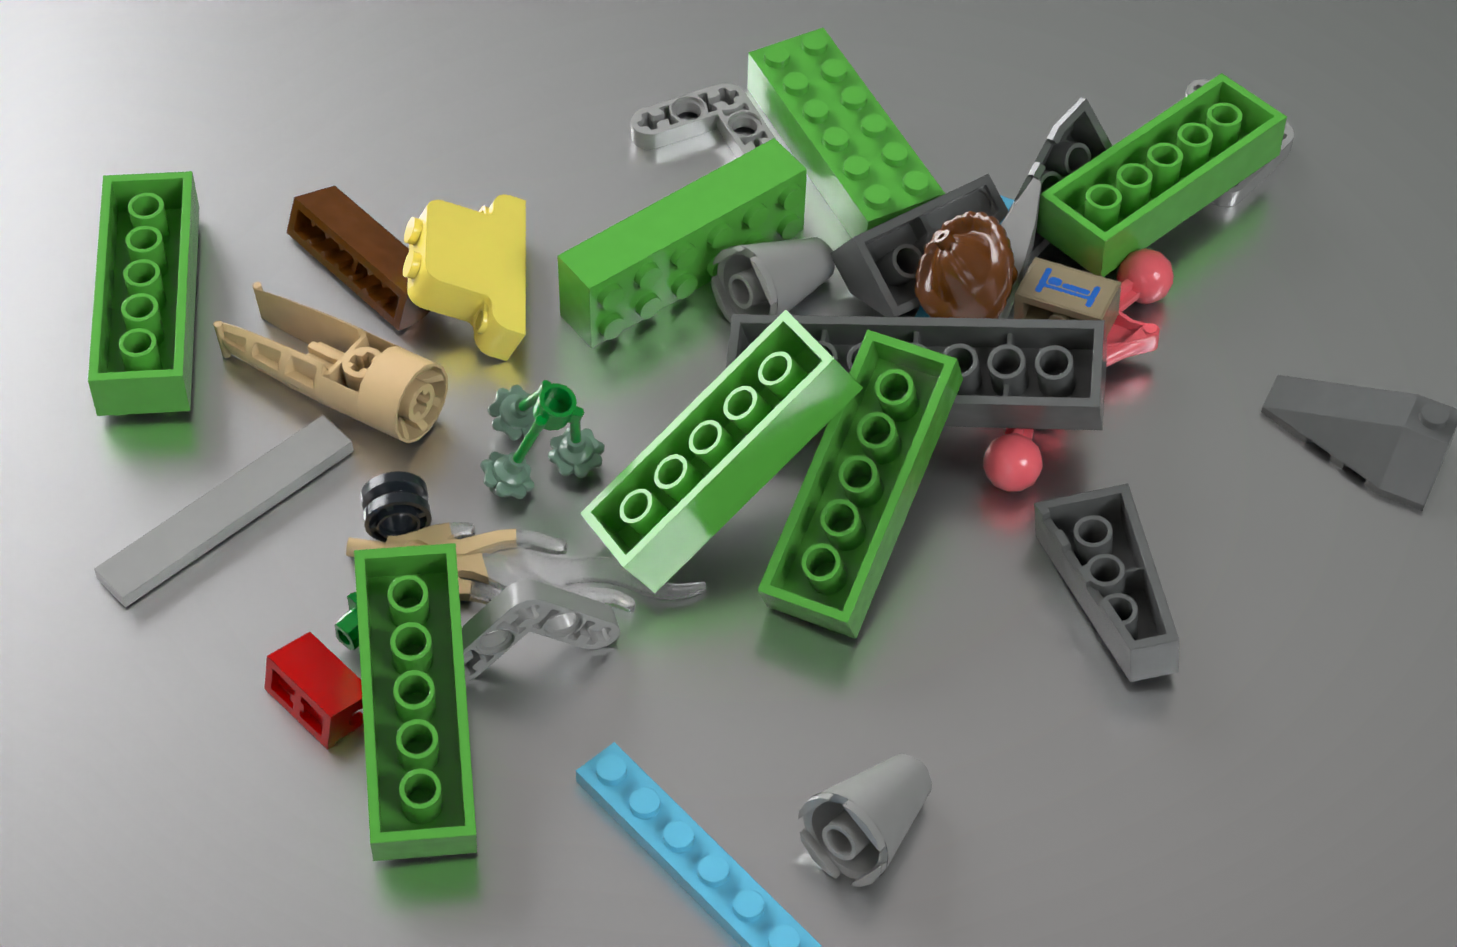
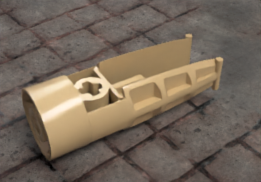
(343, 368)

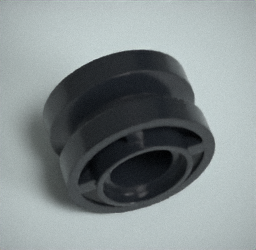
(395, 505)

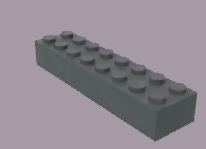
(1010, 368)

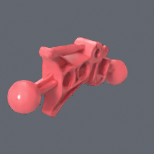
(1145, 277)

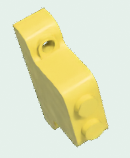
(472, 268)

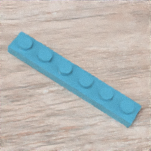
(688, 853)

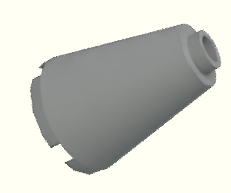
(770, 275)
(865, 818)

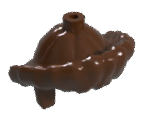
(966, 269)

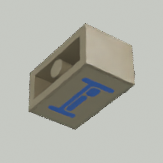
(1066, 294)

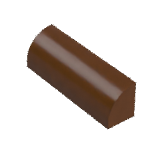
(356, 252)

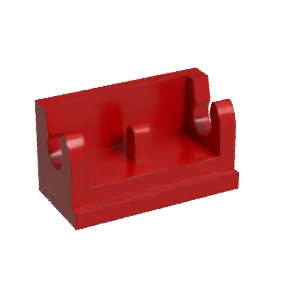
(315, 688)

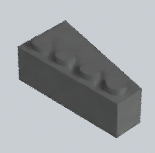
(1111, 572)

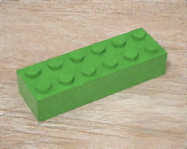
(838, 131)
(1160, 175)
(672, 243)
(144, 294)
(720, 451)
(861, 485)
(414, 702)

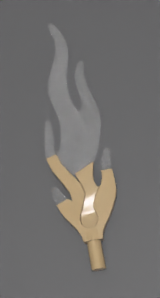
(506, 558)

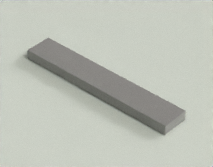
(223, 511)

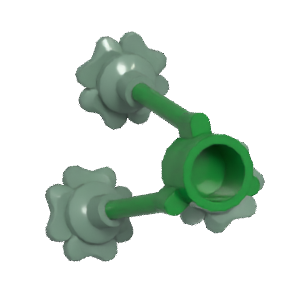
(527, 415)

